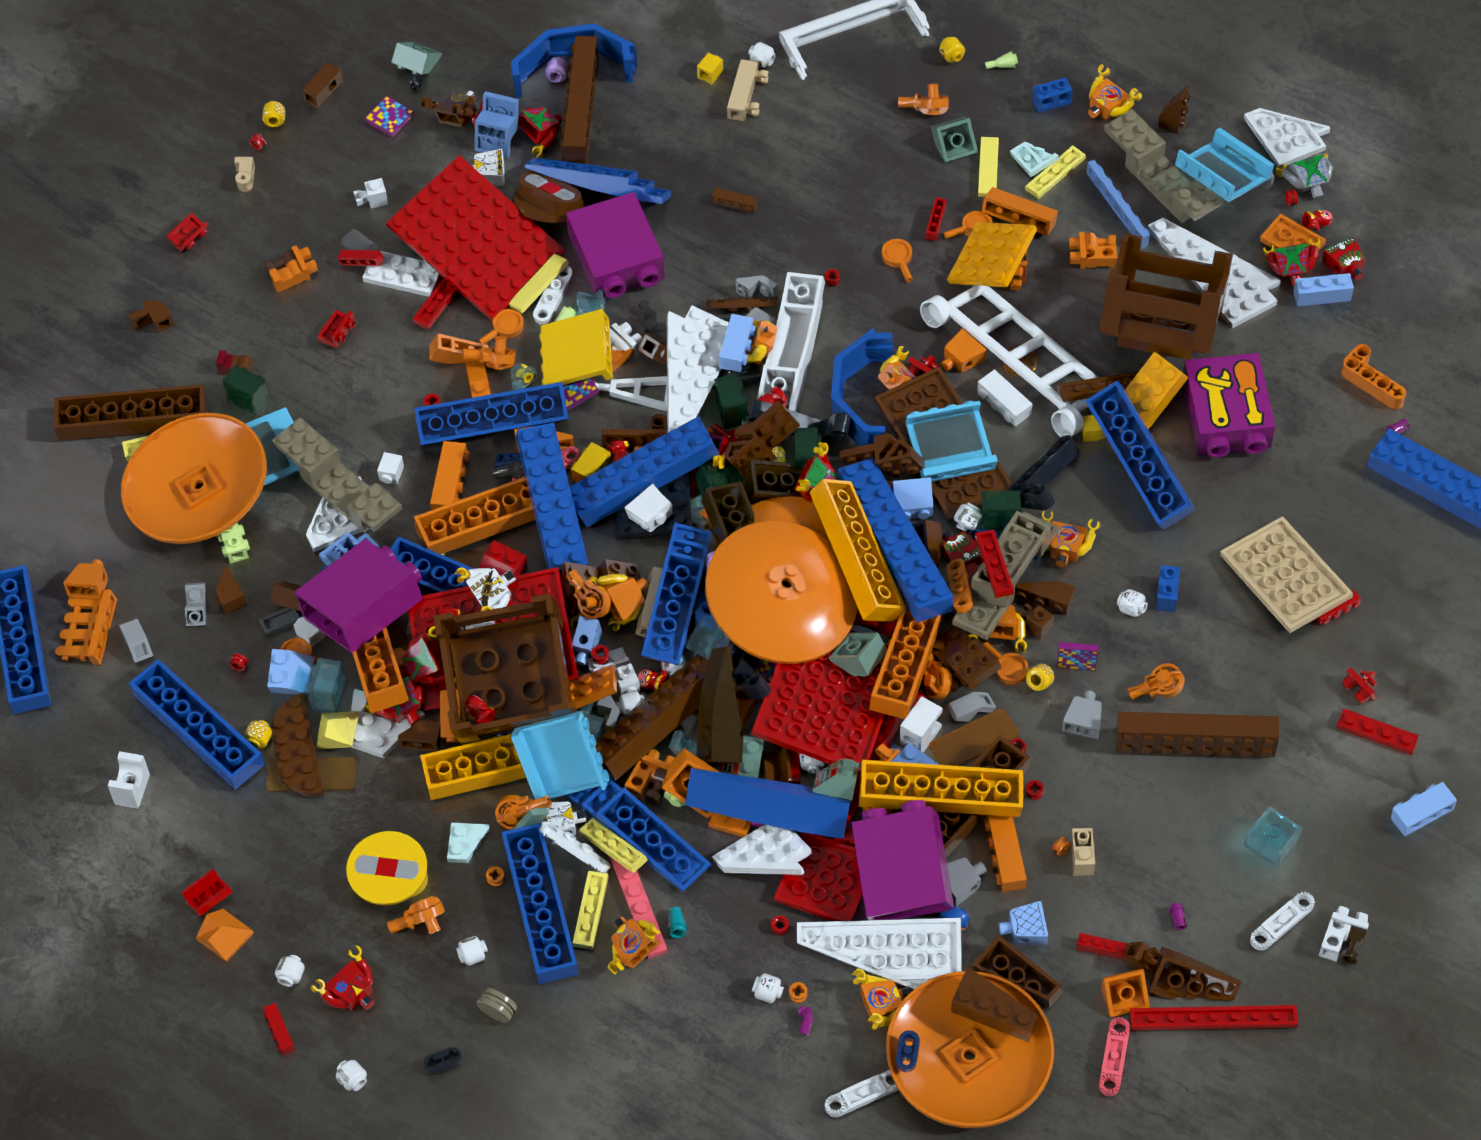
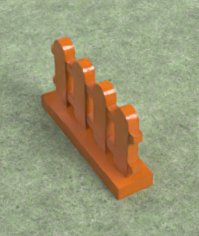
(98, 628)

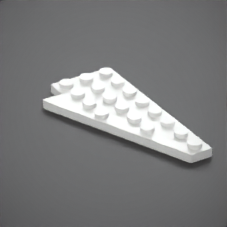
(1247, 285)
(691, 362)
(892, 949)

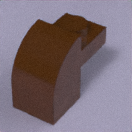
(154, 313)

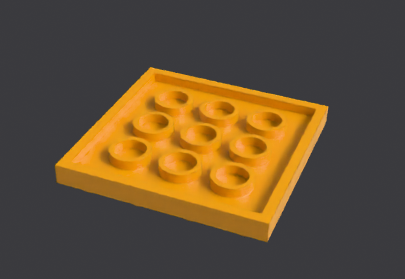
(992, 254)

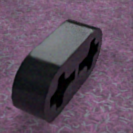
(442, 1061)

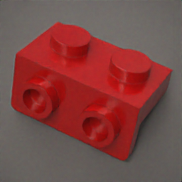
(187, 232)
(337, 328)
(206, 892)

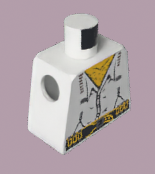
(491, 166)
(563, 818)

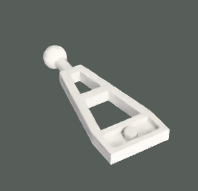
(636, 383)

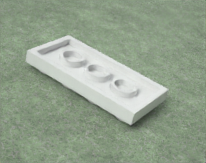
(403, 274)

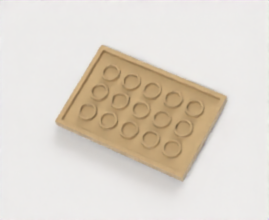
(1286, 574)

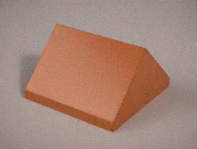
(1125, 992)

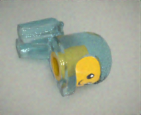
(522, 375)

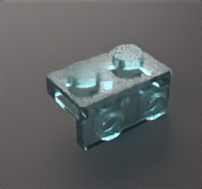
(588, 302)
(705, 637)

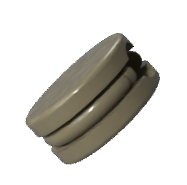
(496, 1005)

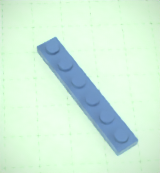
(1117, 203)

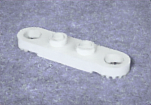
(552, 297)
(569, 843)
(1282, 921)
(860, 1094)

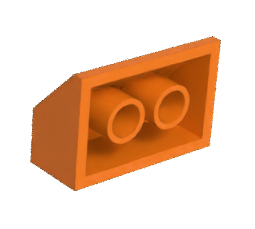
(678, 776)

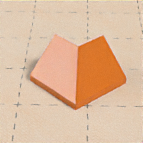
(223, 933)

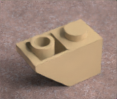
(1083, 851)

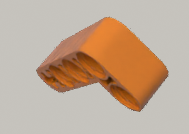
(1355, 370)

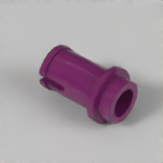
(1399, 427)
(1178, 916)

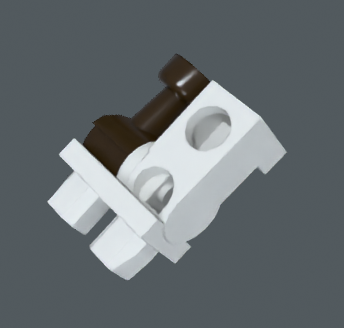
(1344, 929)

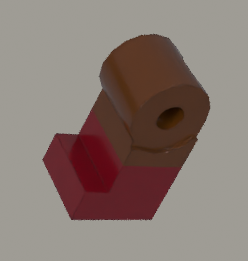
(226, 362)

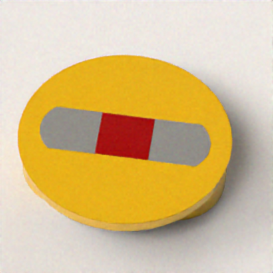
(387, 868)

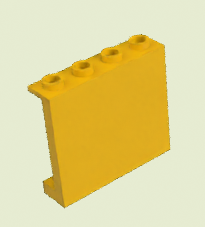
(576, 348)

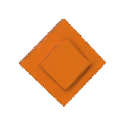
(885, 753)

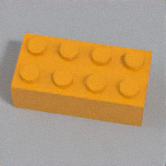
(1154, 387)

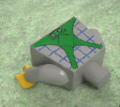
(1308, 174)

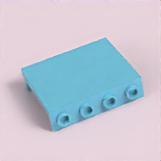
(559, 756)

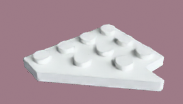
(1285, 136)
(328, 526)
(764, 852)

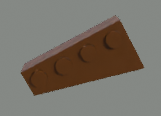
(1007, 962)
(992, 1007)

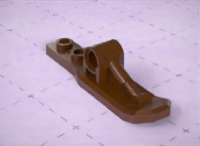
(639, 437)

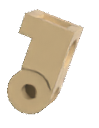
(245, 176)

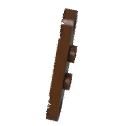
(734, 304)

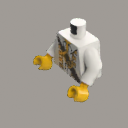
(488, 586)

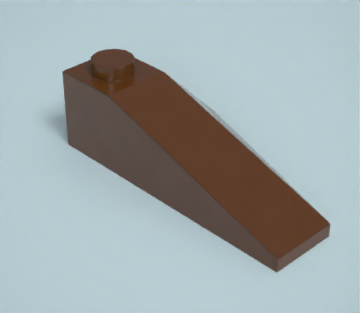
(931, 537)
(1185, 977)

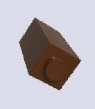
(322, 84)
(284, 595)

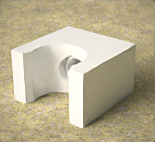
(921, 725)
(131, 770)

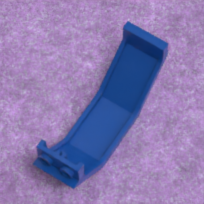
(558, 43)
(867, 349)

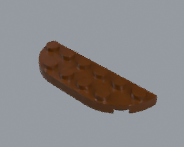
(296, 747)

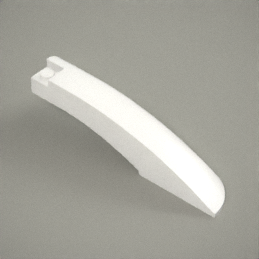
(795, 337)

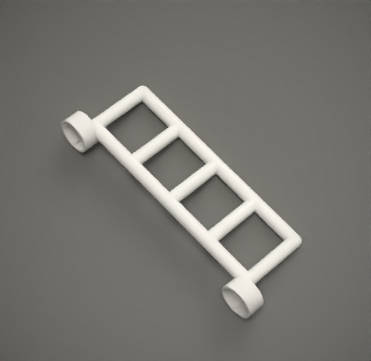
(1067, 419)

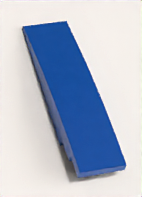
(600, 178)
(676, 594)
(768, 802)
(644, 831)

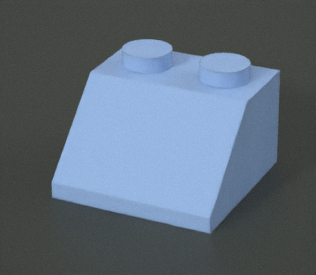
(915, 497)
(289, 672)

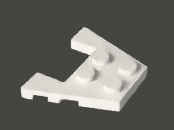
(374, 733)

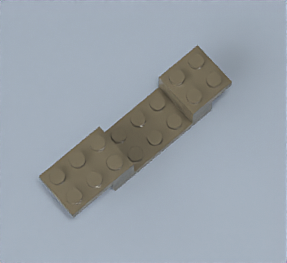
(1149, 165)
(323, 471)
(1019, 543)

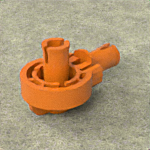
(932, 104)
(493, 357)
(589, 596)
(938, 680)
(1157, 680)
(518, 808)
(421, 911)

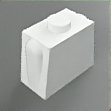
(649, 509)

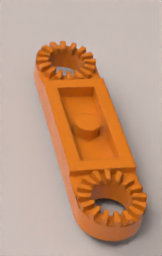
(960, 585)

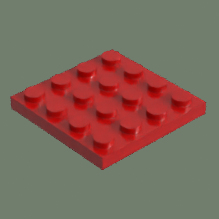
(829, 881)

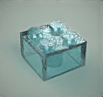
(326, 685)
(1273, 836)

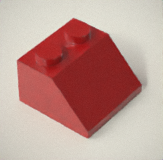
(504, 559)

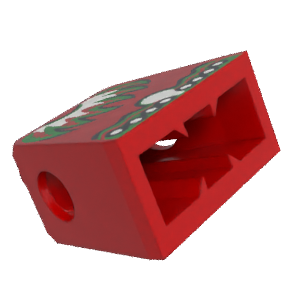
(1345, 258)
(960, 547)

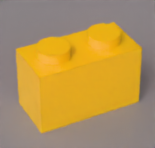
(591, 460)

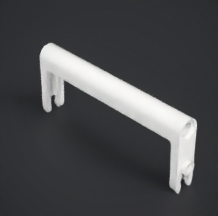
(845, 20)

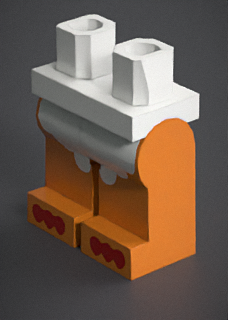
(623, 345)

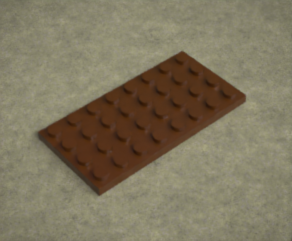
(920, 395)

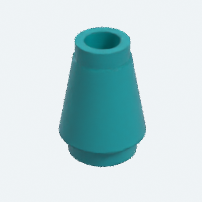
(676, 923)

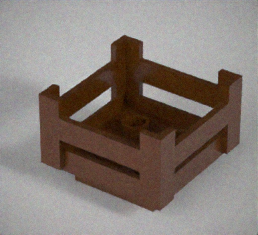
(1159, 316)
(508, 665)

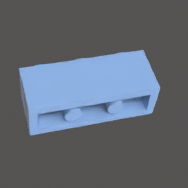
(1323, 289)
(736, 343)
(1423, 808)

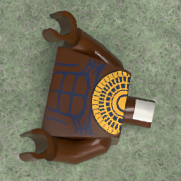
(454, 110)

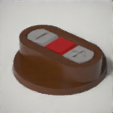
(545, 198)

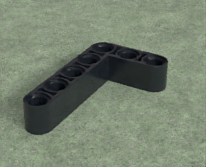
(831, 429)
(1034, 481)
(748, 684)

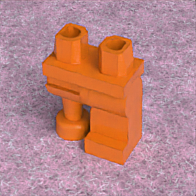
(1093, 250)

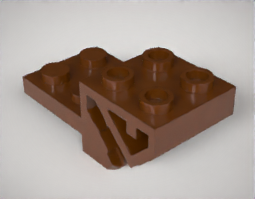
(760, 437)
(890, 455)
(605, 568)
(965, 658)

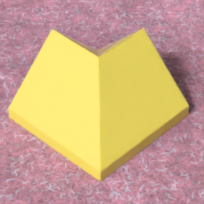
(337, 730)

